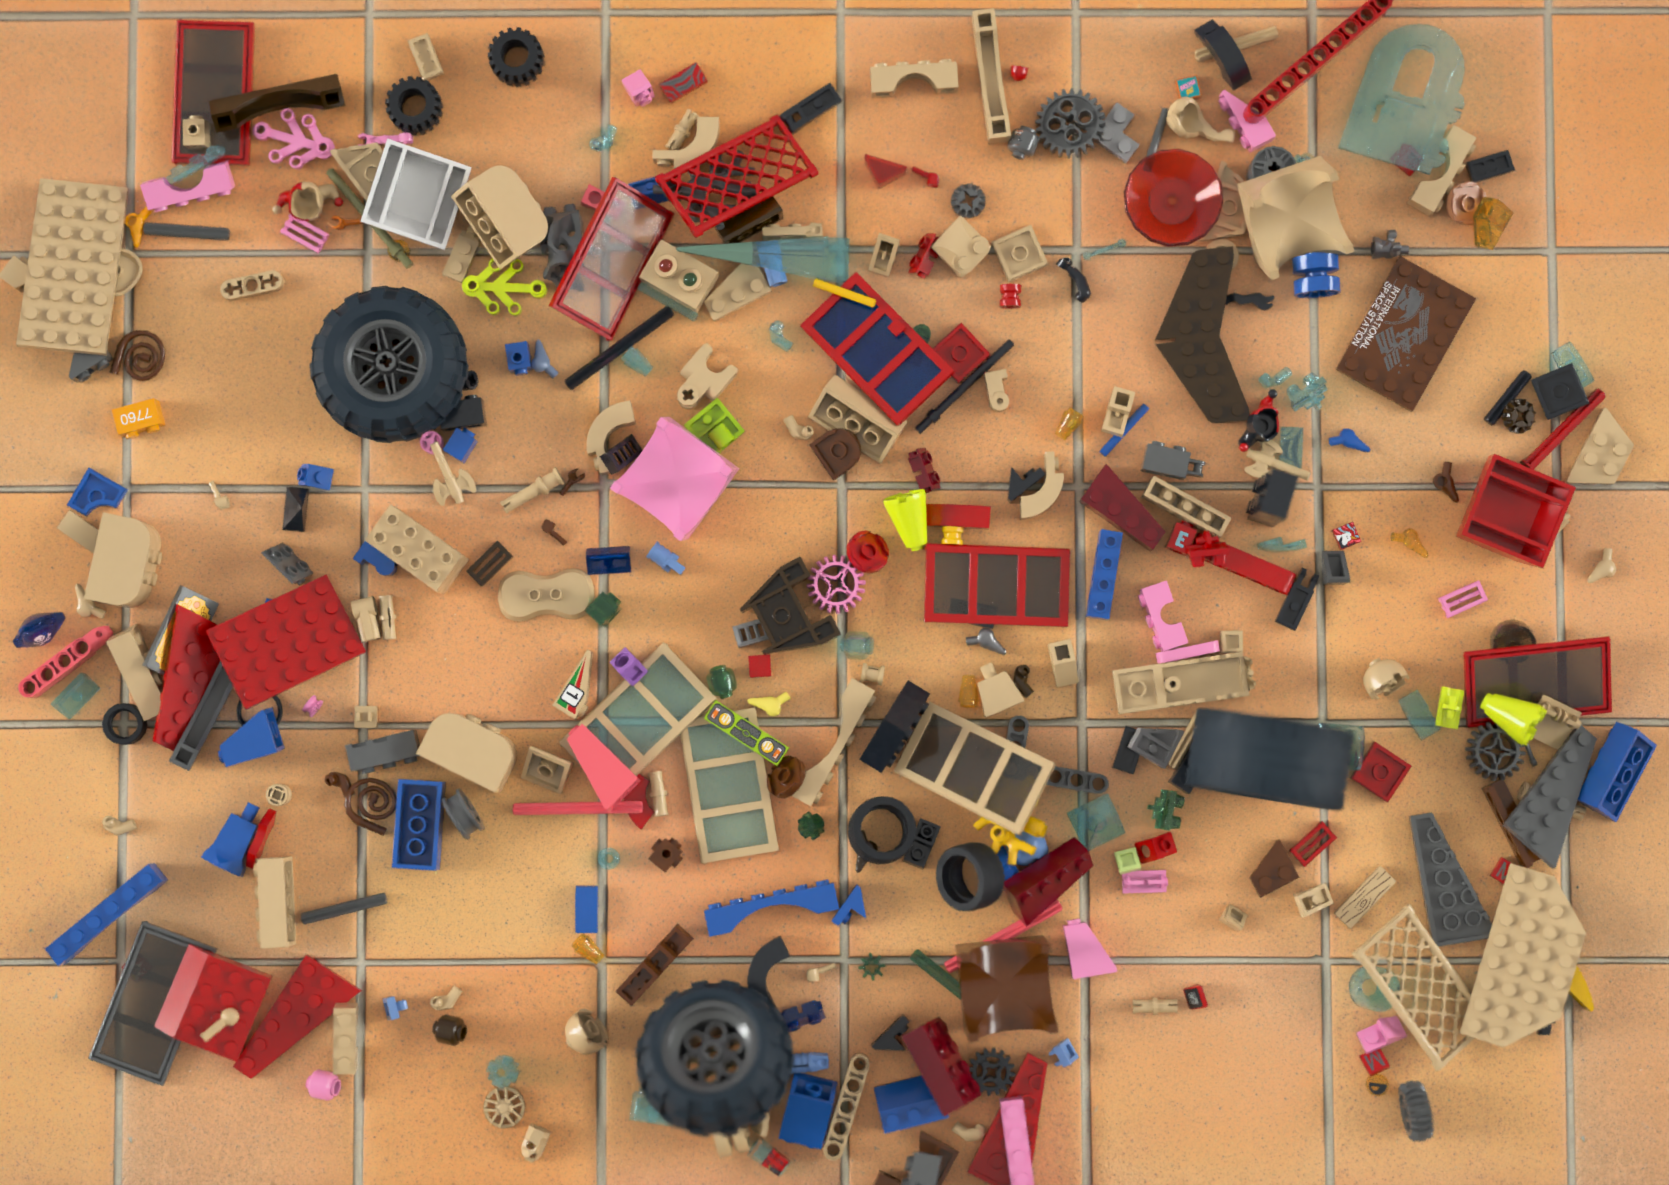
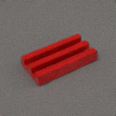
(1298, 856)

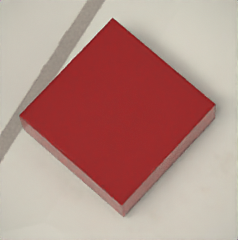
(760, 666)

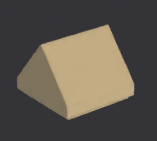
(1233, 918)

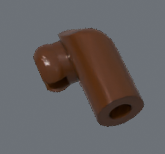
(338, 780)

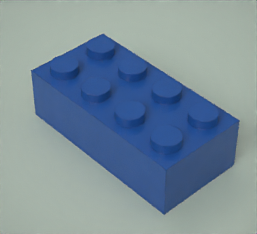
(418, 824)

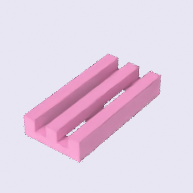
(288, 224)
(1445, 606)

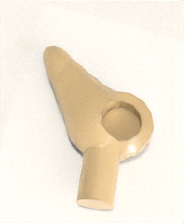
(1604, 568)
(87, 607)

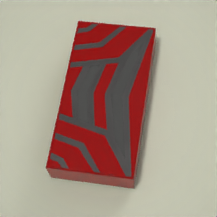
(683, 82)

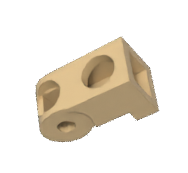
(997, 398)

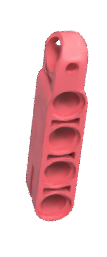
(94, 641)

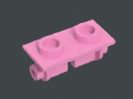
(1145, 881)

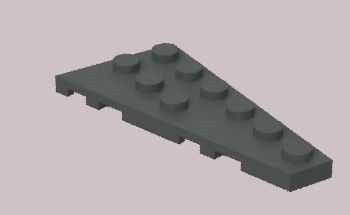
(1549, 804)

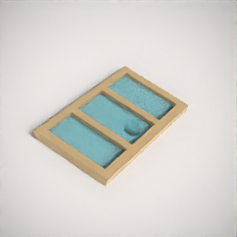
(650, 715)
(727, 792)

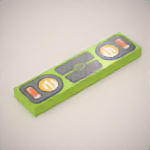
(746, 733)

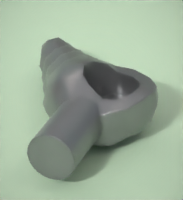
(986, 640)

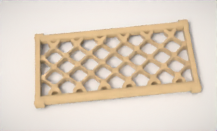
(1408, 912)

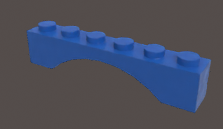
(817, 899)
(104, 914)

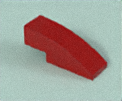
(958, 515)

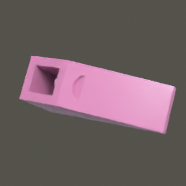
(1252, 135)

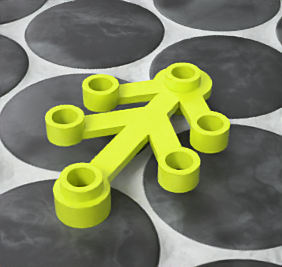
(500, 286)

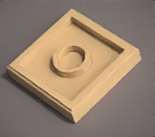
(1019, 253)

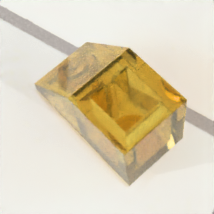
(1490, 221)

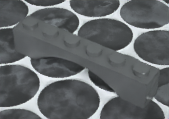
(202, 720)

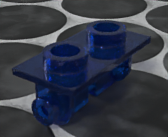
(811, 1015)

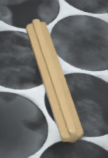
(1242, 42)

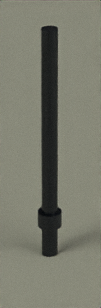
(934, 415)

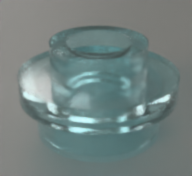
(601, 858)

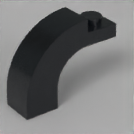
(764, 959)

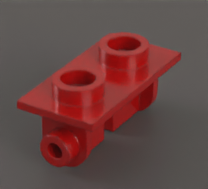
(920, 262)

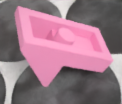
(1381, 1034)

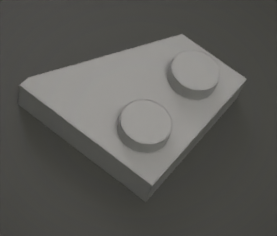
(1156, 744)

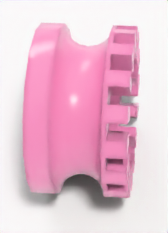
(311, 706)

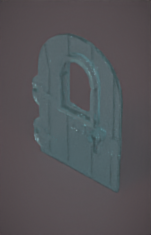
(1408, 127)

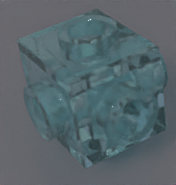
(509, 1065)

